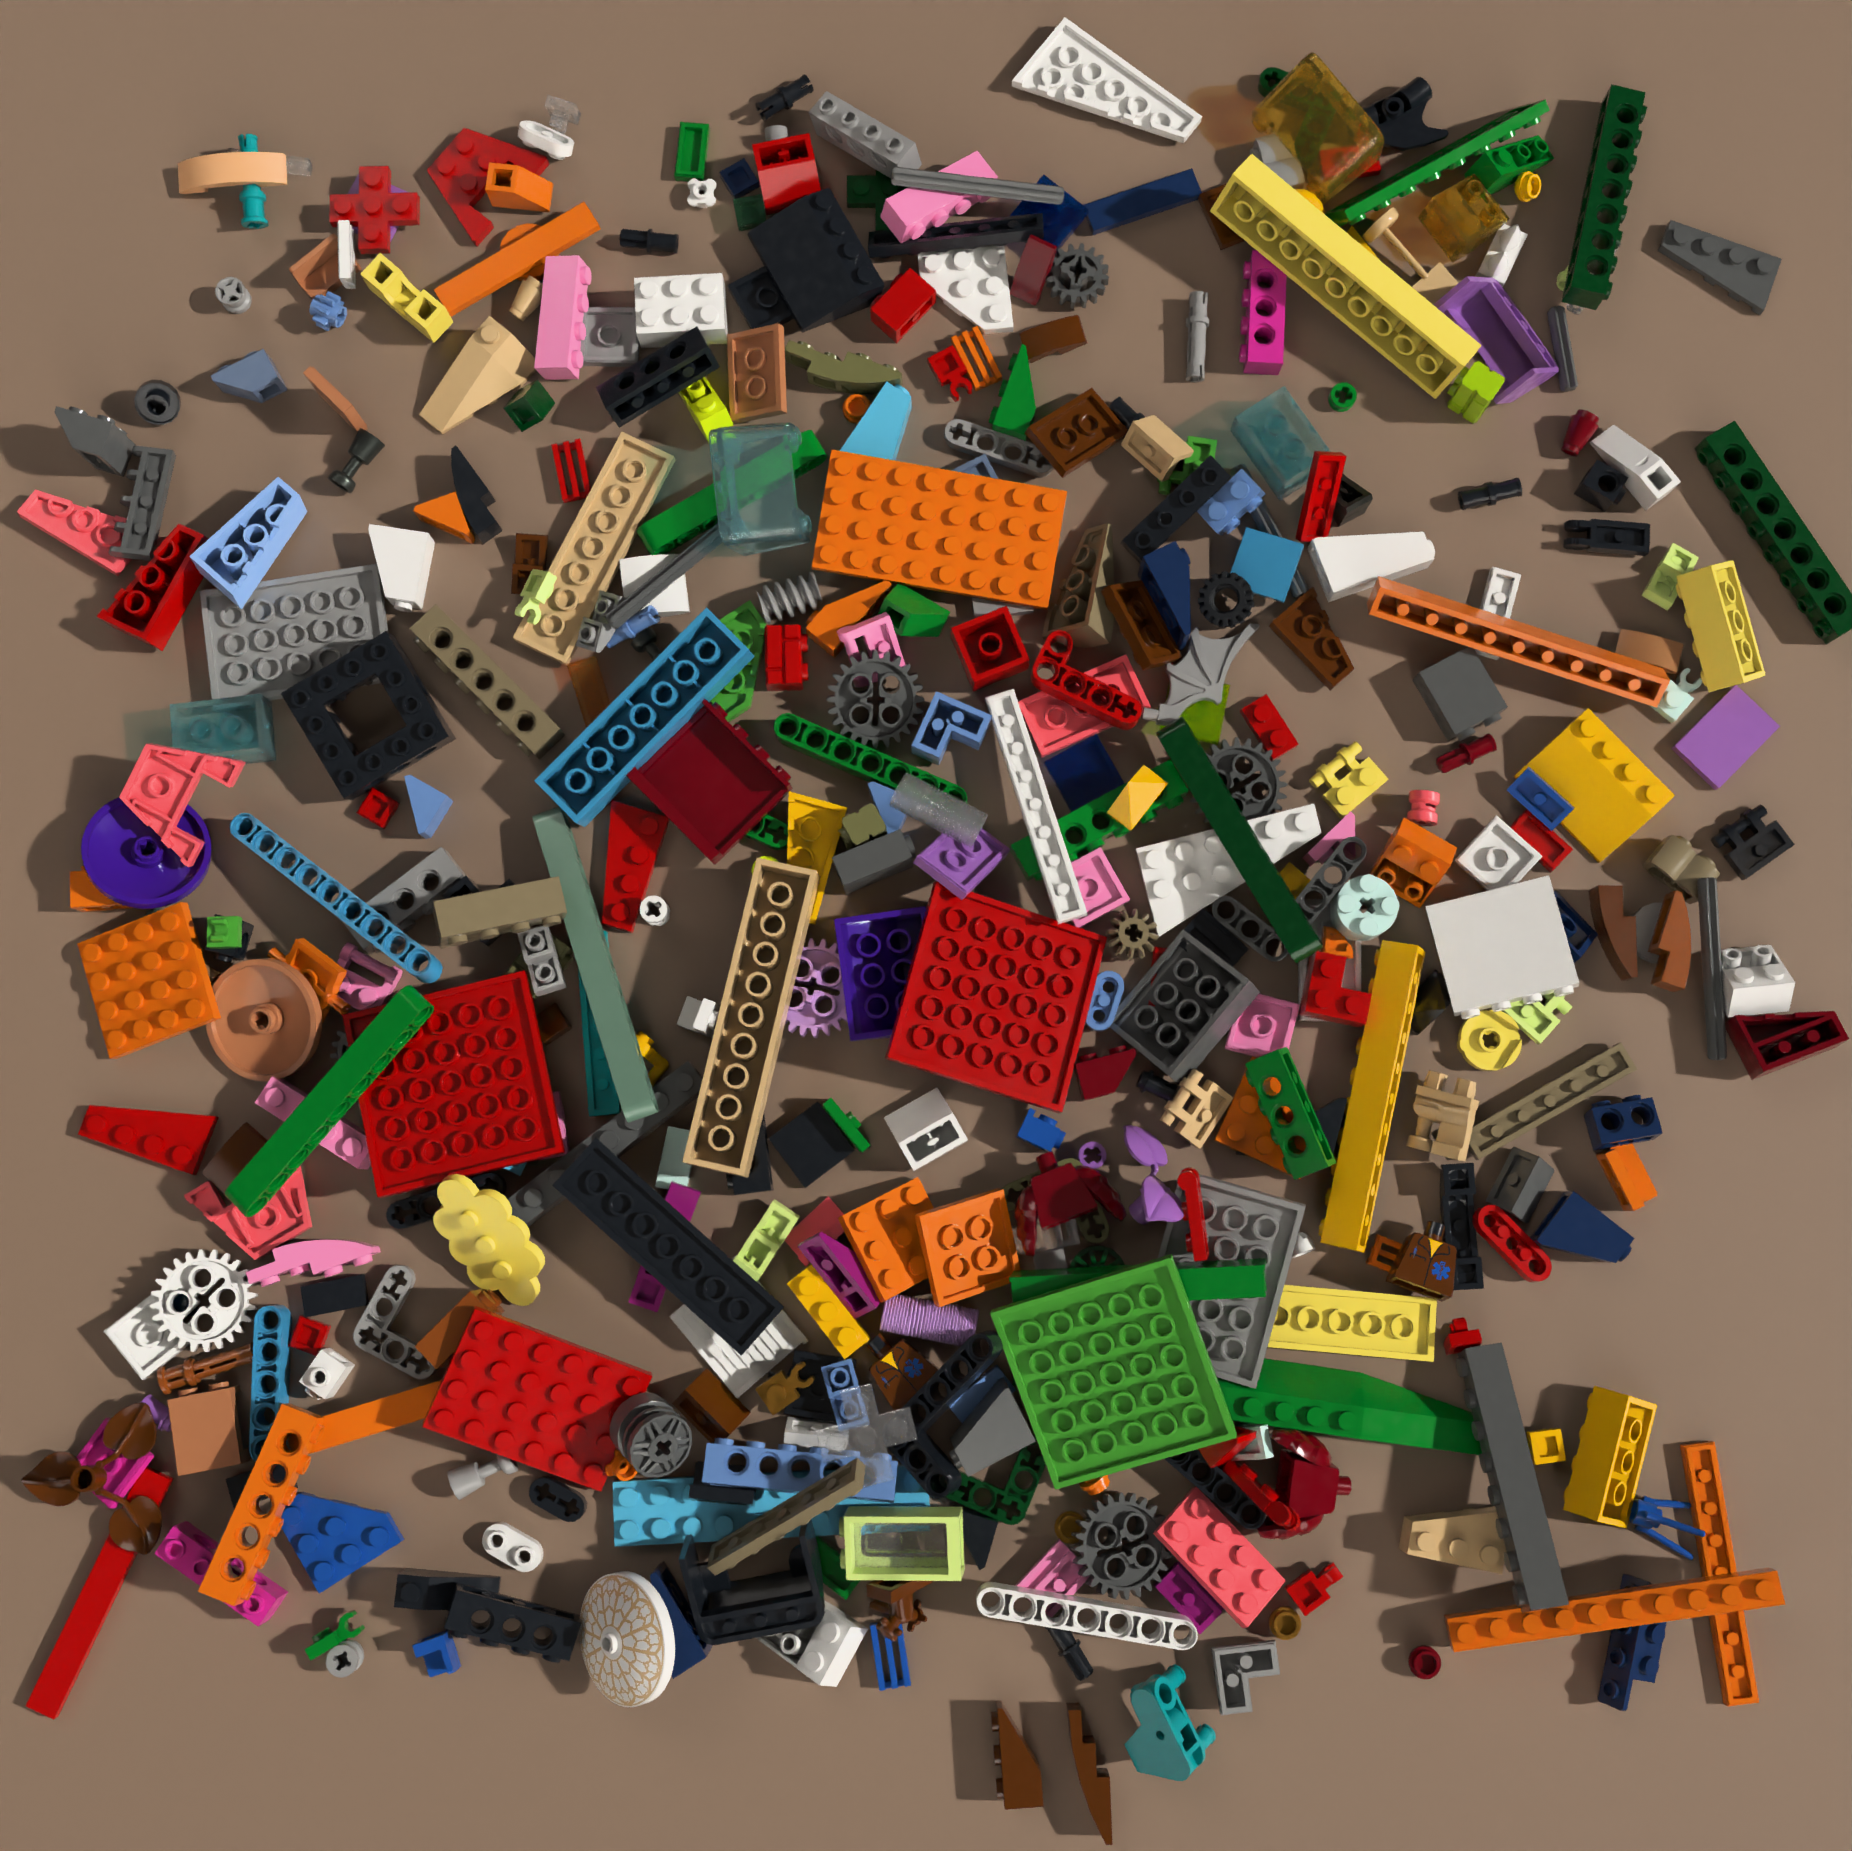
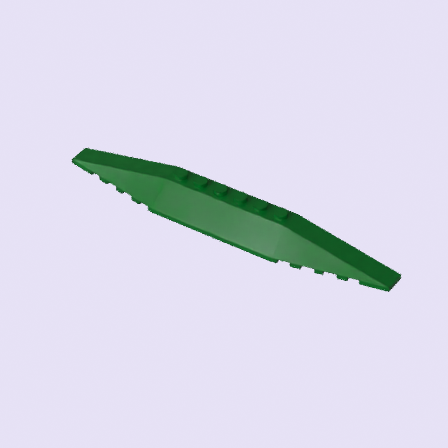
(1348, 1406)

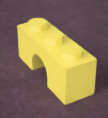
(414, 306)

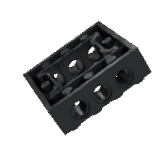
(360, 772)

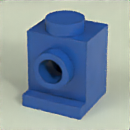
(1040, 1131)

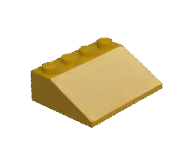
(1603, 783)

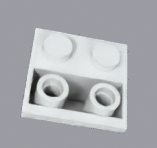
(1755, 981)
(925, 1129)

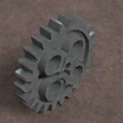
(902, 698)
(1224, 763)
(1114, 1516)

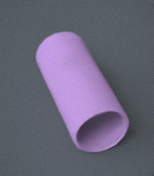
(929, 1322)

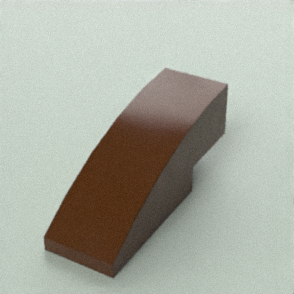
(1614, 929)

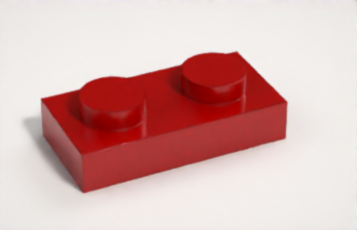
(1269, 727)

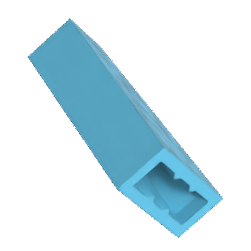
(882, 425)

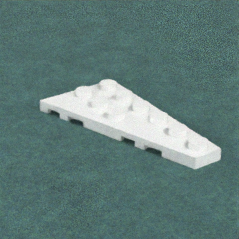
(1197, 870)

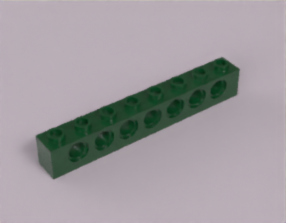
(1604, 197)
(1781, 517)

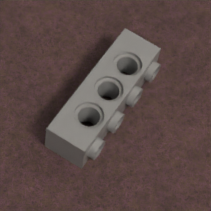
(862, 135)
(414, 883)

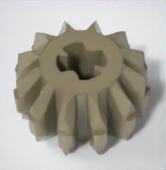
(1124, 940)

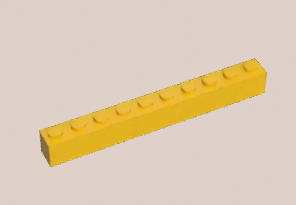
(1372, 1096)

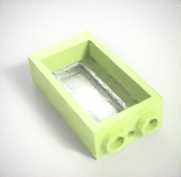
(902, 1543)

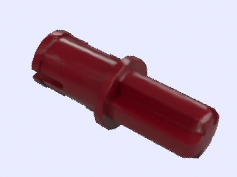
(1466, 753)

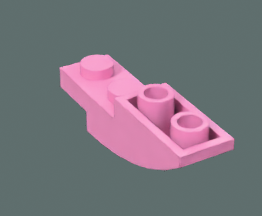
(323, 1256)

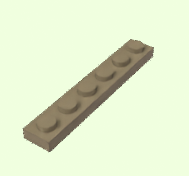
(1550, 1100)
(787, 1516)

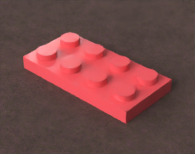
(1059, 725)
(1219, 1557)

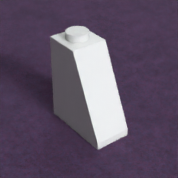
(403, 564)

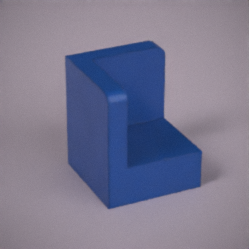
(438, 1653)

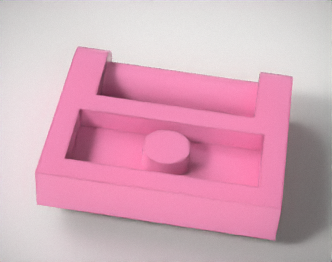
(878, 635)
(360, 991)

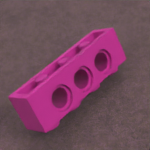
(1266, 357)
(191, 1554)

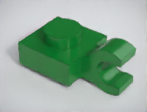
(327, 1639)

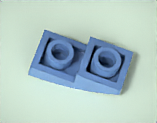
(837, 1378)

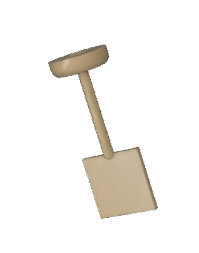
(1432, 284)

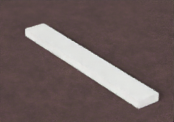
(1036, 807)

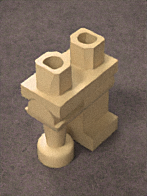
(1452, 1111)

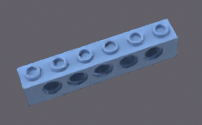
(717, 1471)

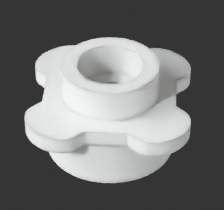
(704, 200)

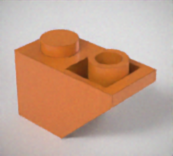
(517, 188)

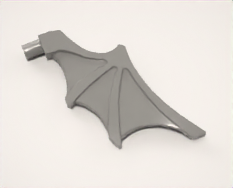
(1198, 674)

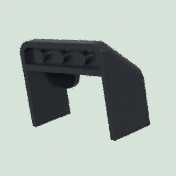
(755, 1605)

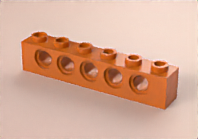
(219, 1579)

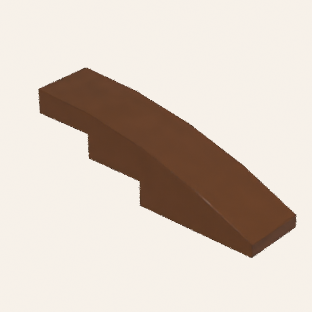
(1093, 1781)

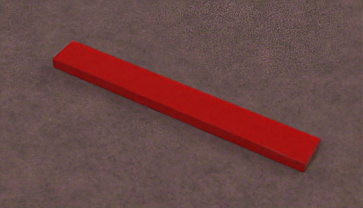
(91, 1609)

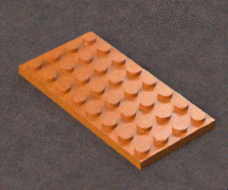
(939, 529)

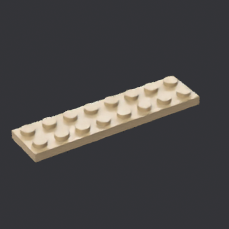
(595, 545)

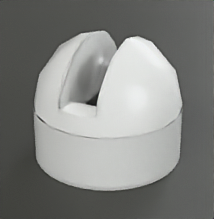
(1303, 1245)

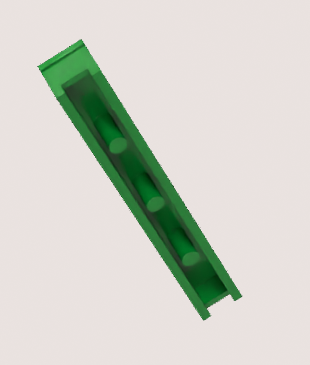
(1200, 1279)

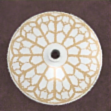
(627, 1639)

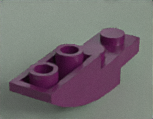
(647, 1289)

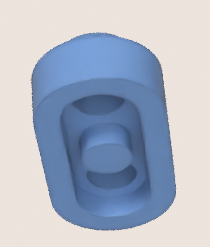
(1104, 1001)

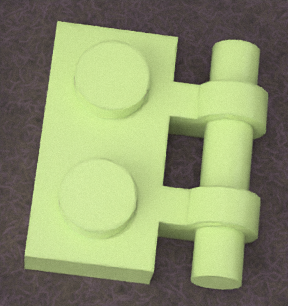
(1537, 1019)

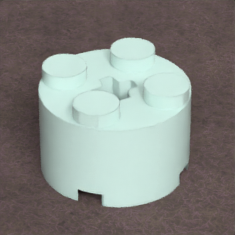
(1376, 896)

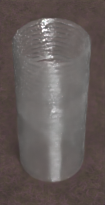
(947, 814)

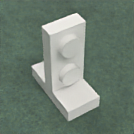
(699, 1016)

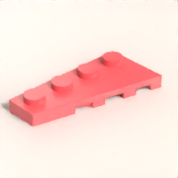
(77, 527)

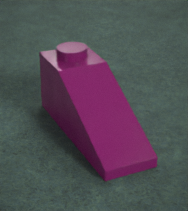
(841, 1272)

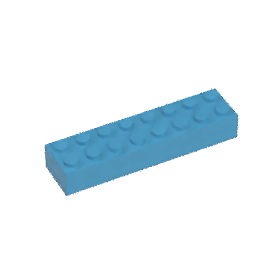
(644, 717)

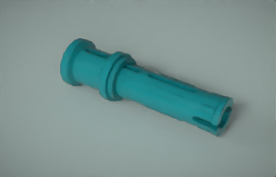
(251, 195)

